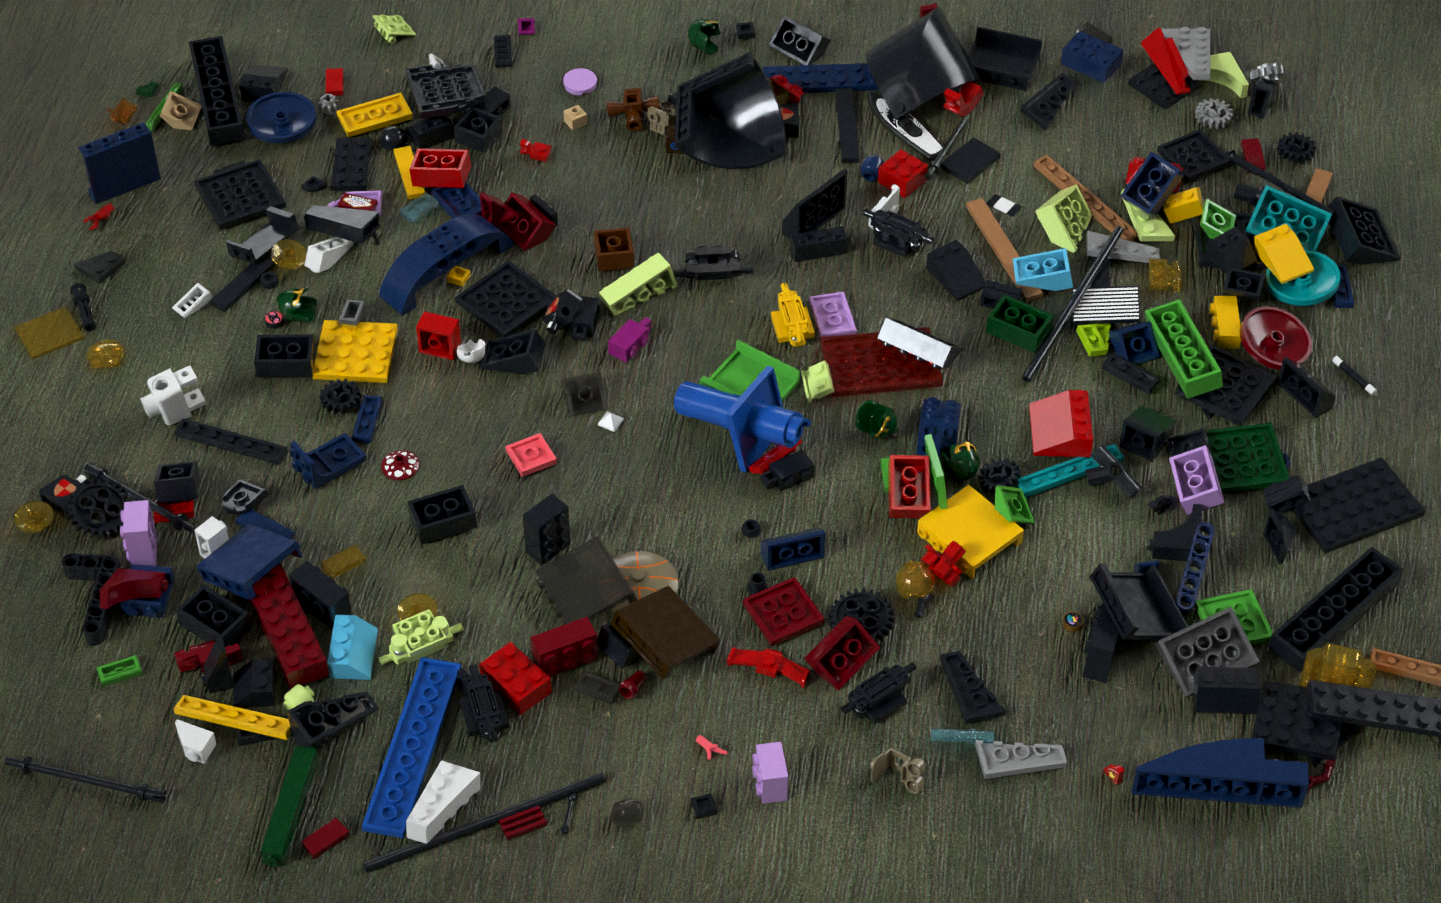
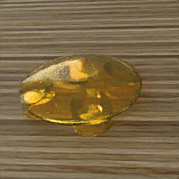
(105, 353)

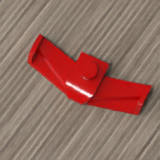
(769, 663)

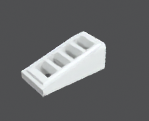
(193, 294)

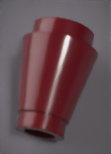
(631, 686)

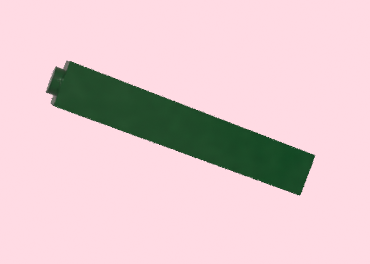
(289, 806)

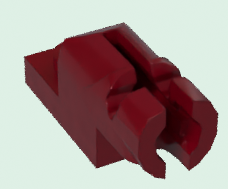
(198, 654)

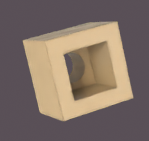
(575, 117)

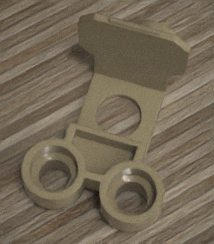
(662, 117)
(910, 769)

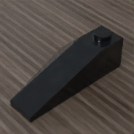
(322, 721)

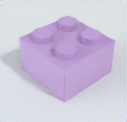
(770, 772)

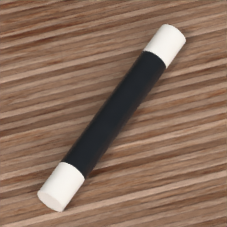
(1354, 375)

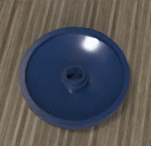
(281, 117)

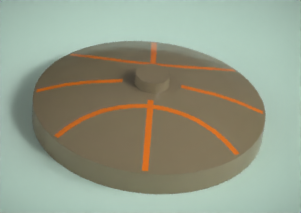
(646, 573)

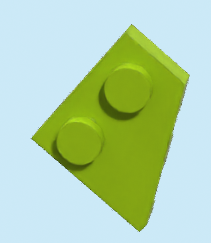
(1094, 338)

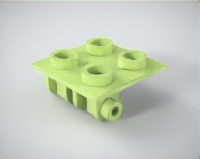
(392, 26)

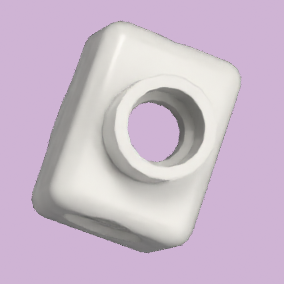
(168, 398)

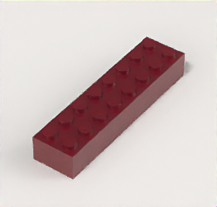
(288, 629)

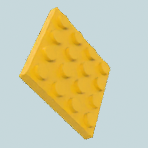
(355, 352)

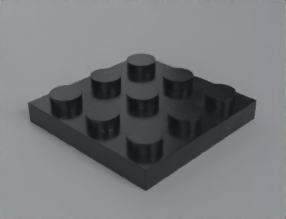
(1155, 87)
(1195, 154)

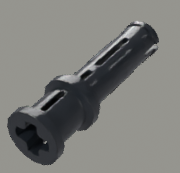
(82, 301)

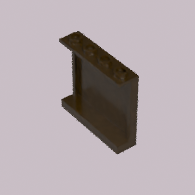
(664, 630)

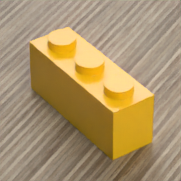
(1226, 322)

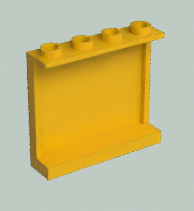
(973, 525)

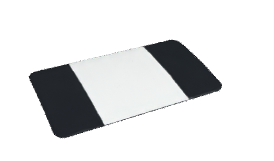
(1003, 205)

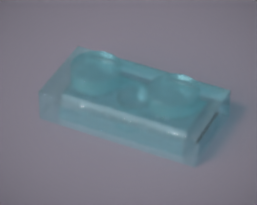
(419, 208)

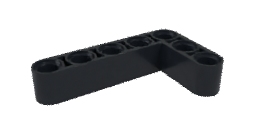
(97, 569)

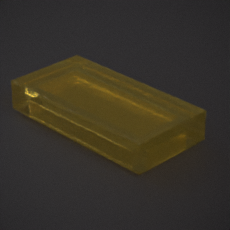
(343, 561)

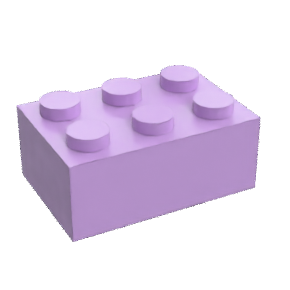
(1196, 479)
(139, 533)

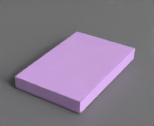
(832, 314)

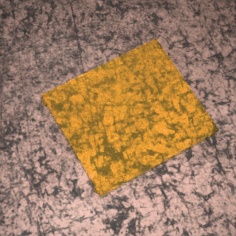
(49, 332)

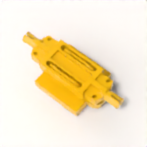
(792, 320)

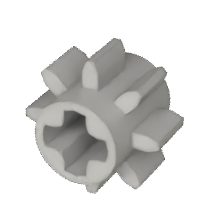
(328, 104)

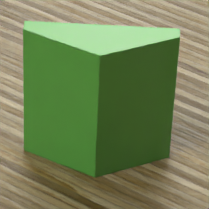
(1216, 219)
(1012, 505)

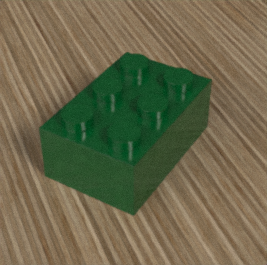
(1019, 323)

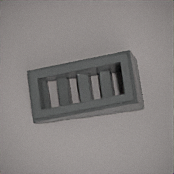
(352, 312)

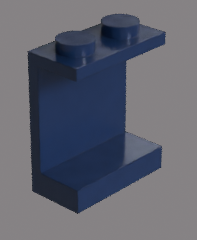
(149, 606)

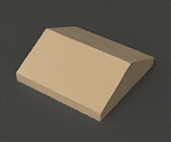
(180, 111)

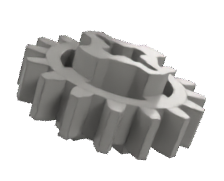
(1269, 71)
(1214, 113)

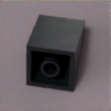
(1146, 432)

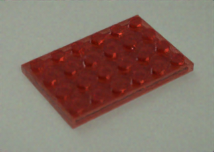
(867, 366)

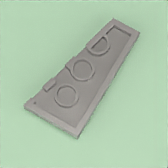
(1008, 759)

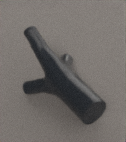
(922, 602)

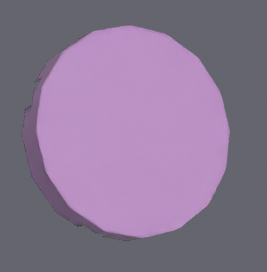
(580, 81)

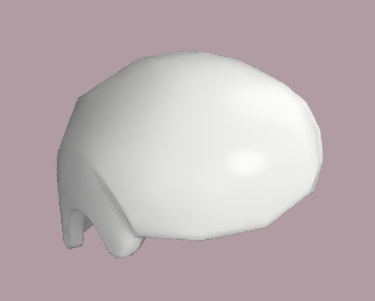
(471, 351)

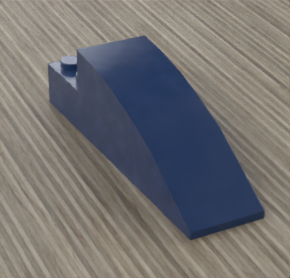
(1226, 773)

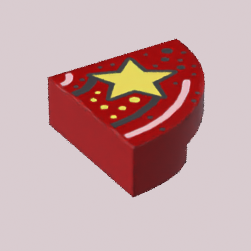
(1115, 773)

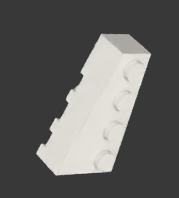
(442, 797)

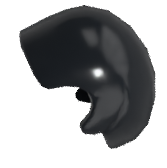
(393, 137)

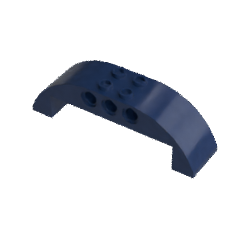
(437, 254)

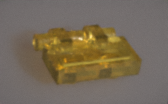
(1159, 276)

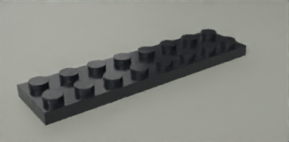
(1375, 708)

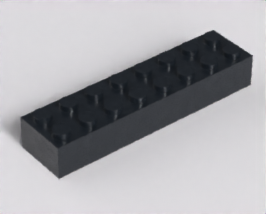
(216, 90)
(1336, 607)

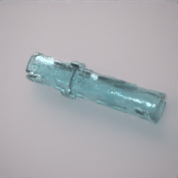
(967, 736)

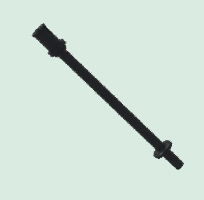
(179, 521)
(143, 791)

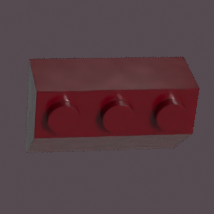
(528, 227)
(842, 652)

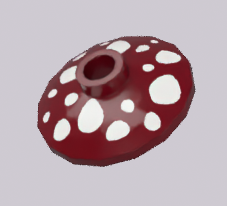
(400, 465)

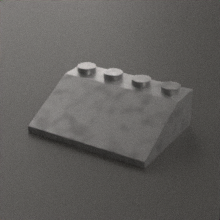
(1208, 643)

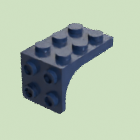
(941, 421)
(327, 460)

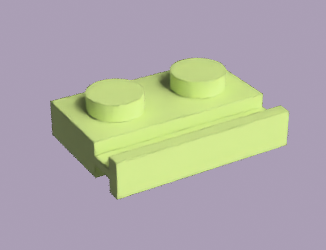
(817, 381)

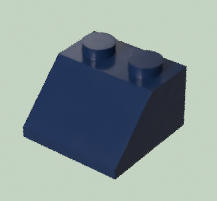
(1135, 342)

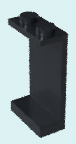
(280, 227)

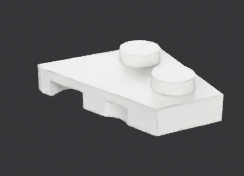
(890, 203)

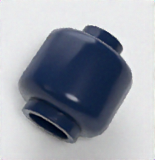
(870, 168)

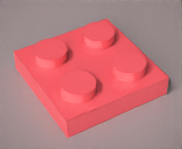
(531, 455)

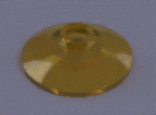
(291, 249)
(33, 516)
(416, 604)

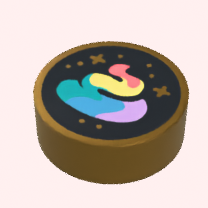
(1072, 621)

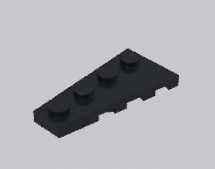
(1047, 102)
(969, 691)

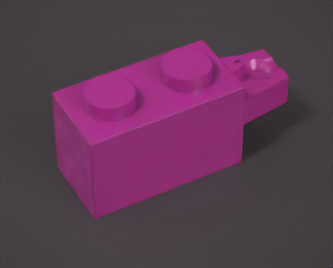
(629, 339)

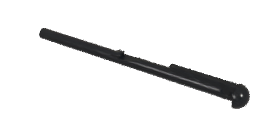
(1285, 187)

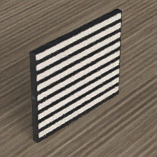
(1108, 305)

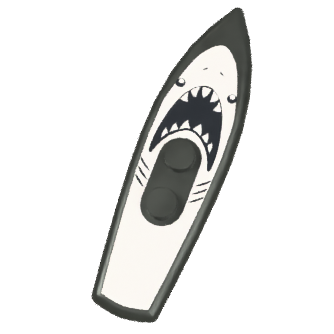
(907, 128)

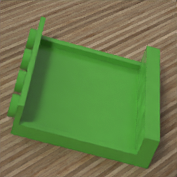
(744, 367)

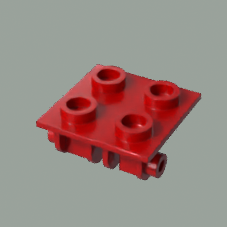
(795, 90)

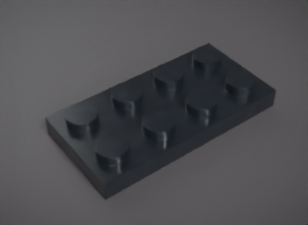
(351, 164)

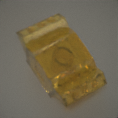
(1338, 666)

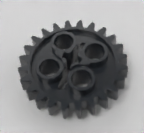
(83, 516)
(863, 603)

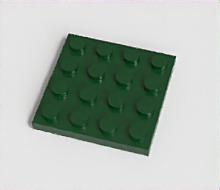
(1246, 457)

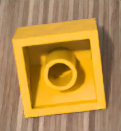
(1183, 205)

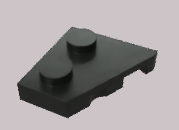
(100, 266)

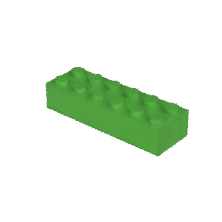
(1184, 349)

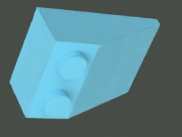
(1044, 270)

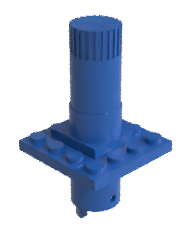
(752, 418)

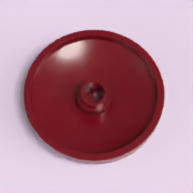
(1275, 334)

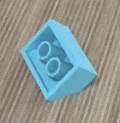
(352, 648)

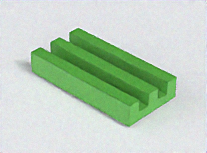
(120, 673)

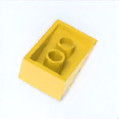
(1282, 253)

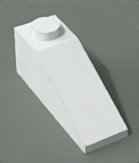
(326, 253)

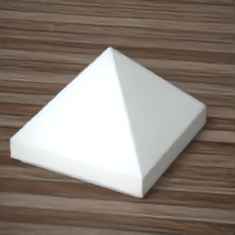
(434, 60)
(610, 421)

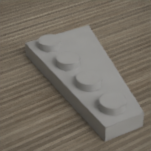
(1122, 250)

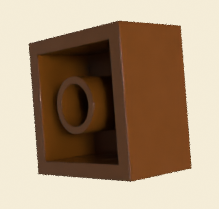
(613, 249)

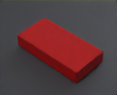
(334, 81)

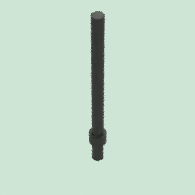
(936, 164)

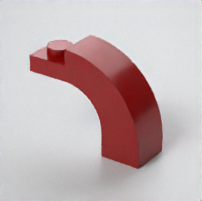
(964, 101)

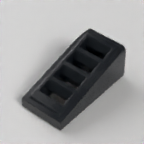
(502, 48)

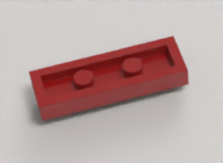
(778, 452)

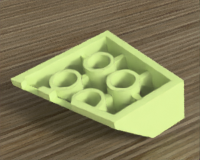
(1065, 217)

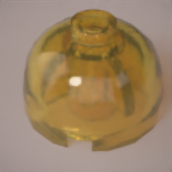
(914, 579)

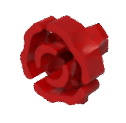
(944, 564)

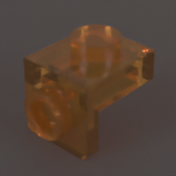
(123, 111)

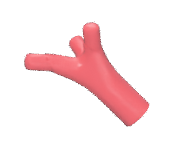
(709, 747)

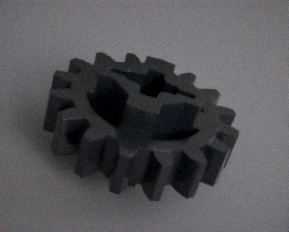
(1296, 147)
(340, 396)
(999, 473)

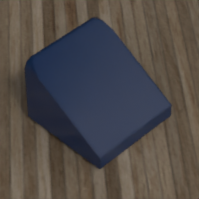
(1144, 566)

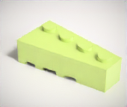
(638, 285)

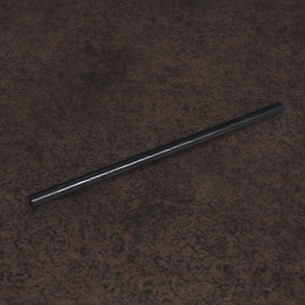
(1073, 303)
(483, 822)

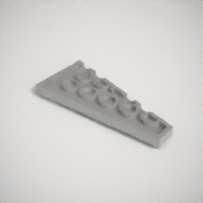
(1194, 49)

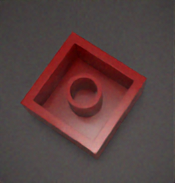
(904, 172)
(438, 335)

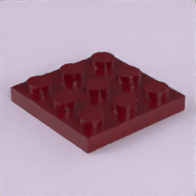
(783, 611)

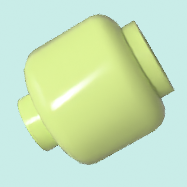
(298, 695)

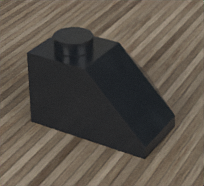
(1279, 534)

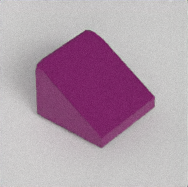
(526, 26)

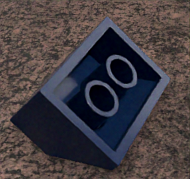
(793, 548)

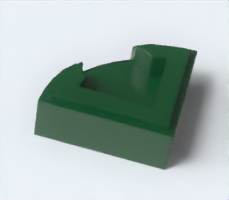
(147, 90)

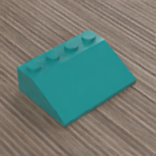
(1279, 208)

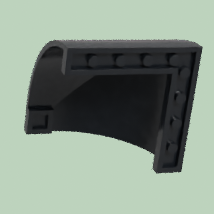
(919, 63)
(730, 117)

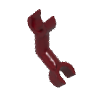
(1325, 777)

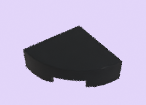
(313, 185)

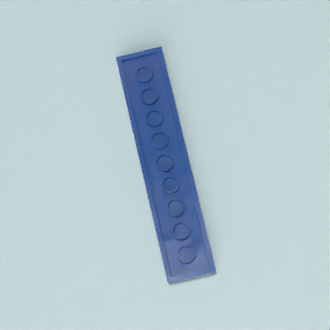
(411, 748)

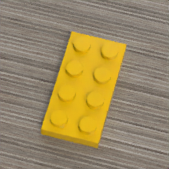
(374, 114)

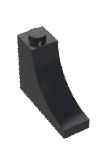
(1176, 543)

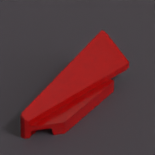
(1167, 59)

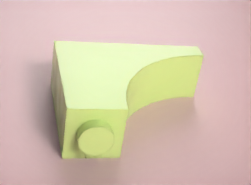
(1227, 72)

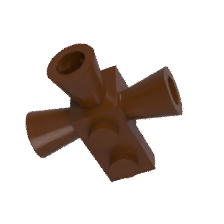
(632, 107)

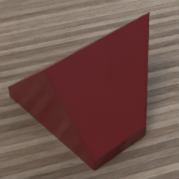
(496, 210)

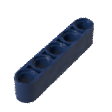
(1196, 560)

